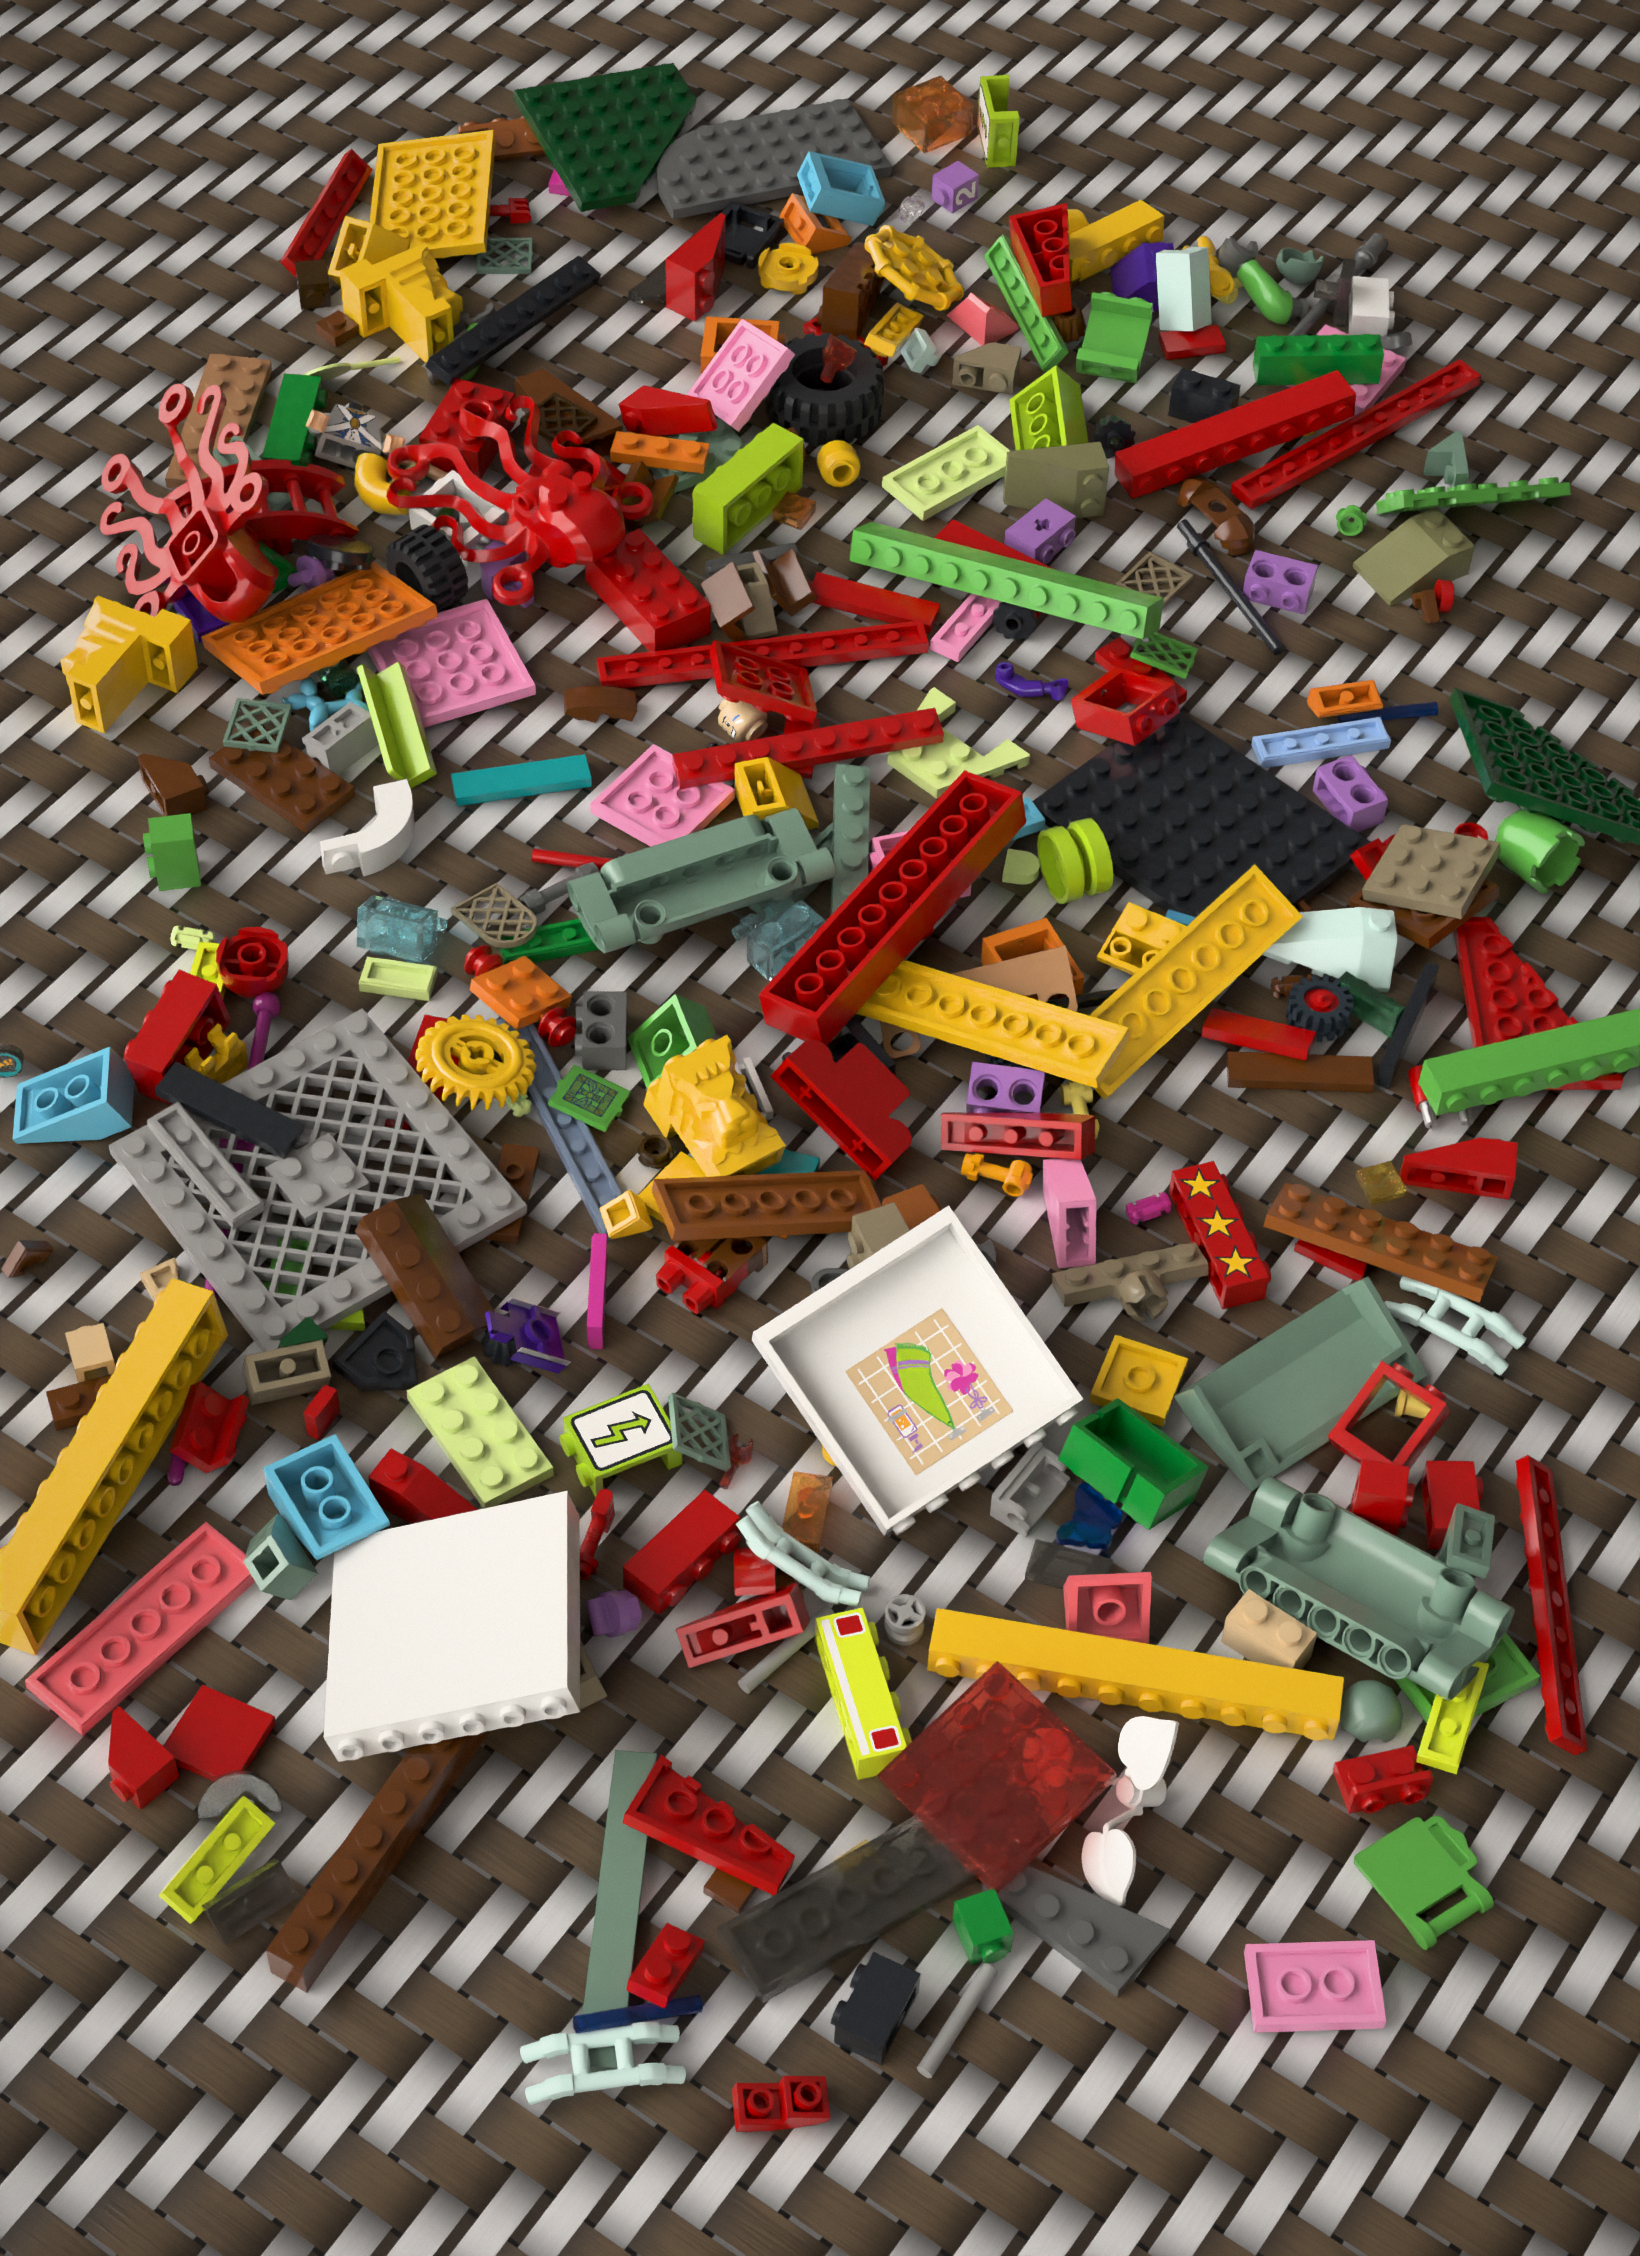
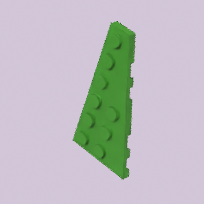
(1469, 495)

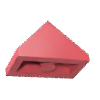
(982, 320)

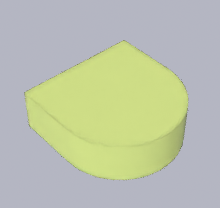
(1020, 867)

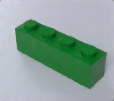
(1306, 357)
(288, 432)

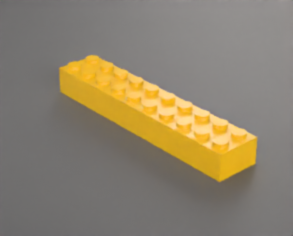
(105, 1462)

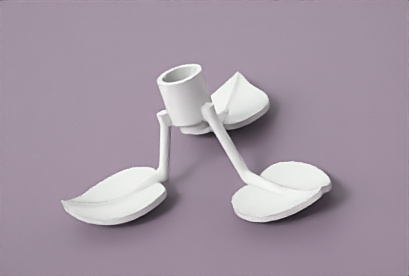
(1111, 1856)

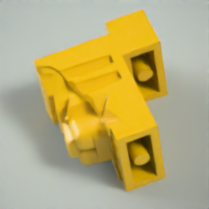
(405, 296)
(121, 655)
(713, 1112)

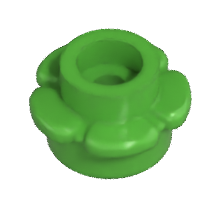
(1347, 527)

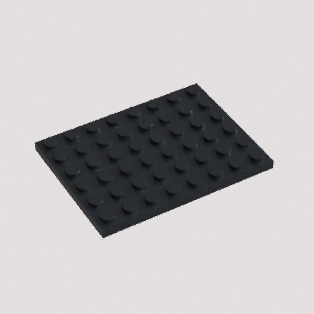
(1196, 816)

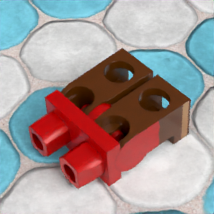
(710, 1268)

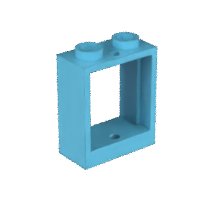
(822, 172)

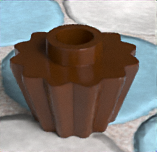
(1070, 324)

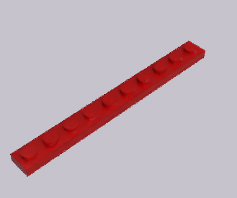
(1355, 434)
(799, 650)

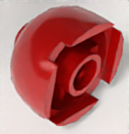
(253, 962)

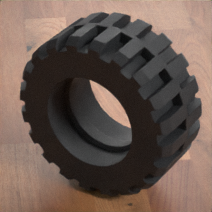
(827, 415)

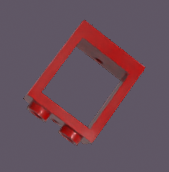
(1098, 712)
(1402, 1378)

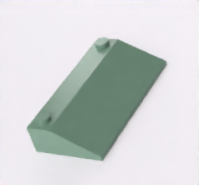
(1297, 1383)

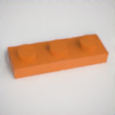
(660, 452)

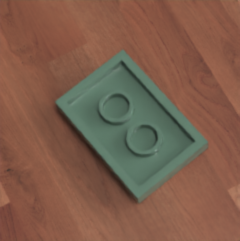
(723, 446)

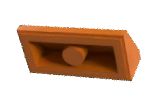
(1344, 699)

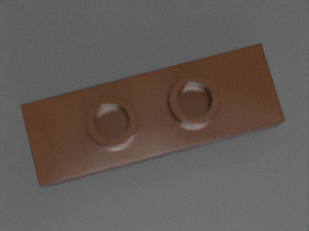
(518, 1167)

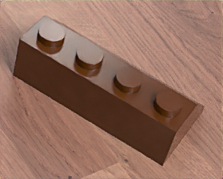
(425, 1273)

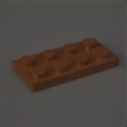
(284, 781)

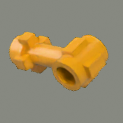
(1015, 1178)

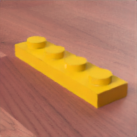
(893, 330)

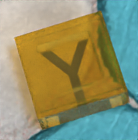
(1380, 1183)

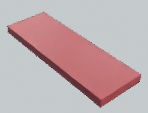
(142, 1629)

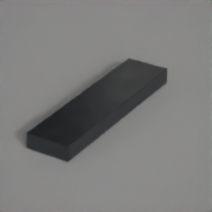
(1407, 1025)
(230, 1110)

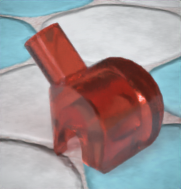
(836, 357)

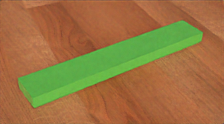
(1038, 330)

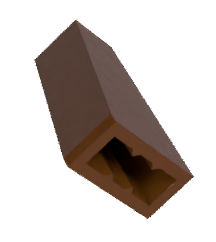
(542, 384)

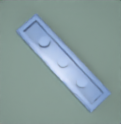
(1320, 742)

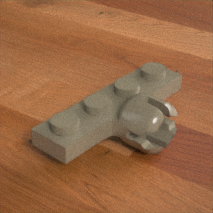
(1133, 1280)

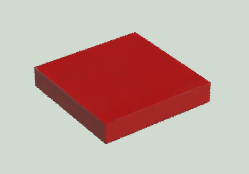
(218, 1734)

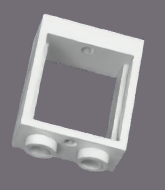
(454, 485)

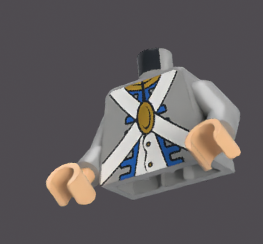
(349, 433)

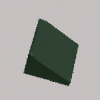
(304, 1332)

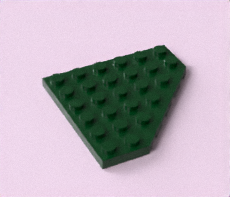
(608, 129)
(1540, 773)

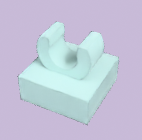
(920, 351)

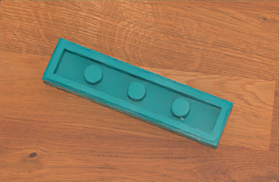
(521, 780)

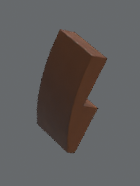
(591, 701)

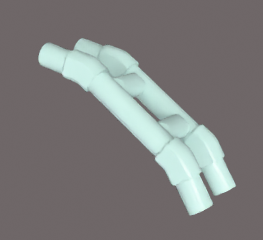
(1465, 1338)
(764, 1533)
(583, 2079)

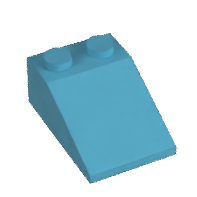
(76, 1101)
(324, 1497)

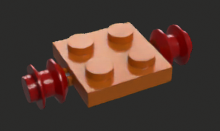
(521, 994)

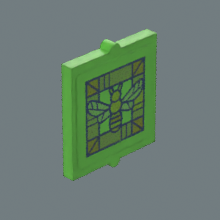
(589, 1098)

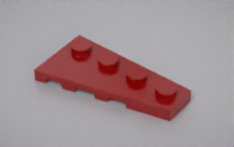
(693, 1823)

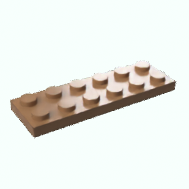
(243, 384)

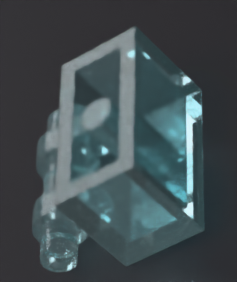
(398, 928)
(777, 934)

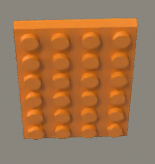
(319, 628)

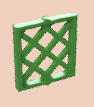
(1170, 665)

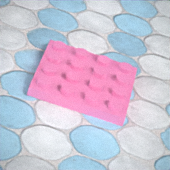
(458, 663)

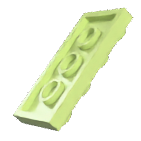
(948, 473)
(480, 1433)

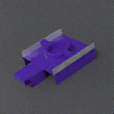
(534, 1334)

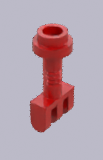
(517, 210)
(602, 1518)

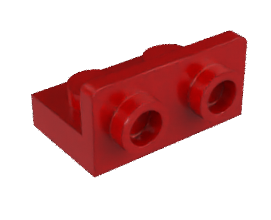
(209, 1428)
(1382, 1780)

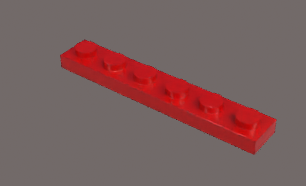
(328, 211)

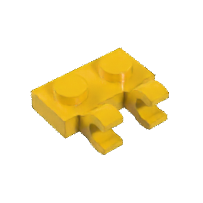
(228, 1060)

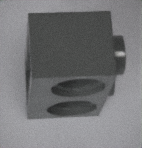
(603, 1030)

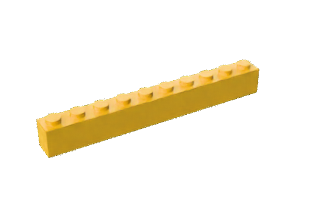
(1139, 1674)

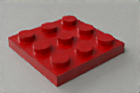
(762, 682)

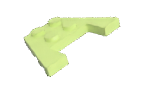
(940, 764)

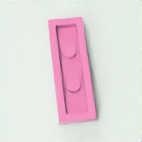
(964, 627)

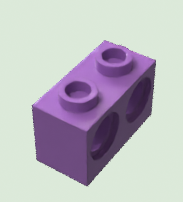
(1280, 582)
(1350, 793)
(1006, 1082)

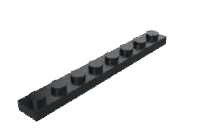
(513, 320)

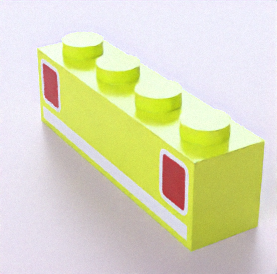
(861, 1690)

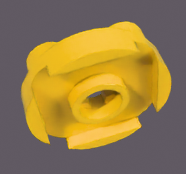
(776, 275)

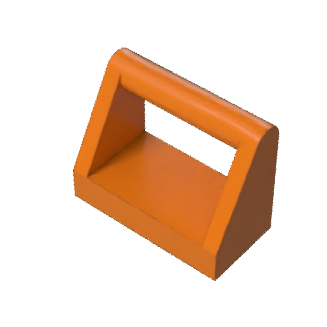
(807, 229)

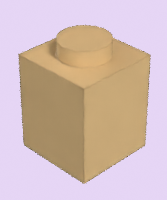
(90, 1352)

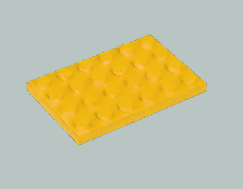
(436, 191)

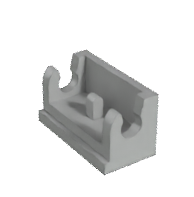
(342, 738)
(1029, 1490)

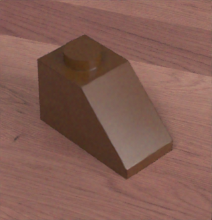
(173, 785)

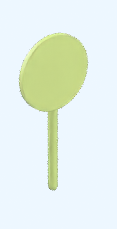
(334, 370)

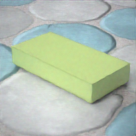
(398, 978)

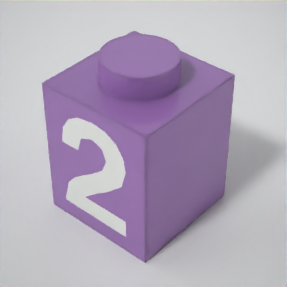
(955, 186)

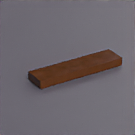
(1288, 1073)

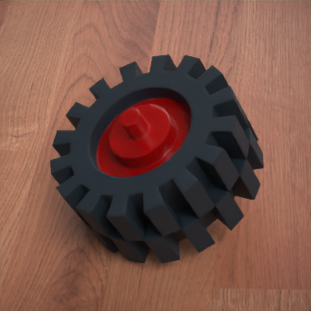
(1320, 1007)

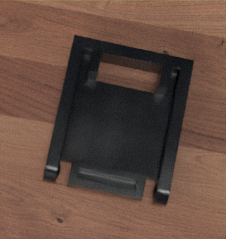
(745, 242)

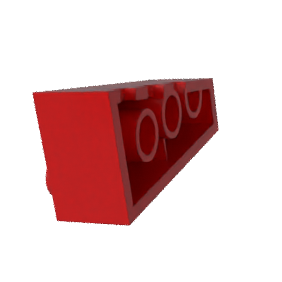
(1043, 252)

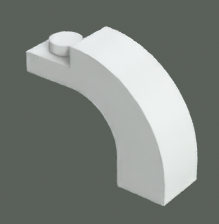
(381, 841)

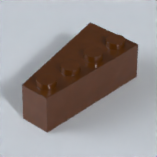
(850, 294)

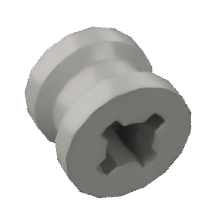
(900, 1610)

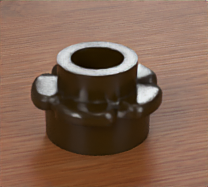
(655, 1145)

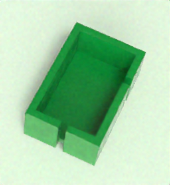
(1133, 1463)

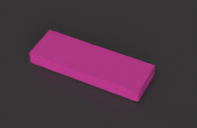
(597, 1291)

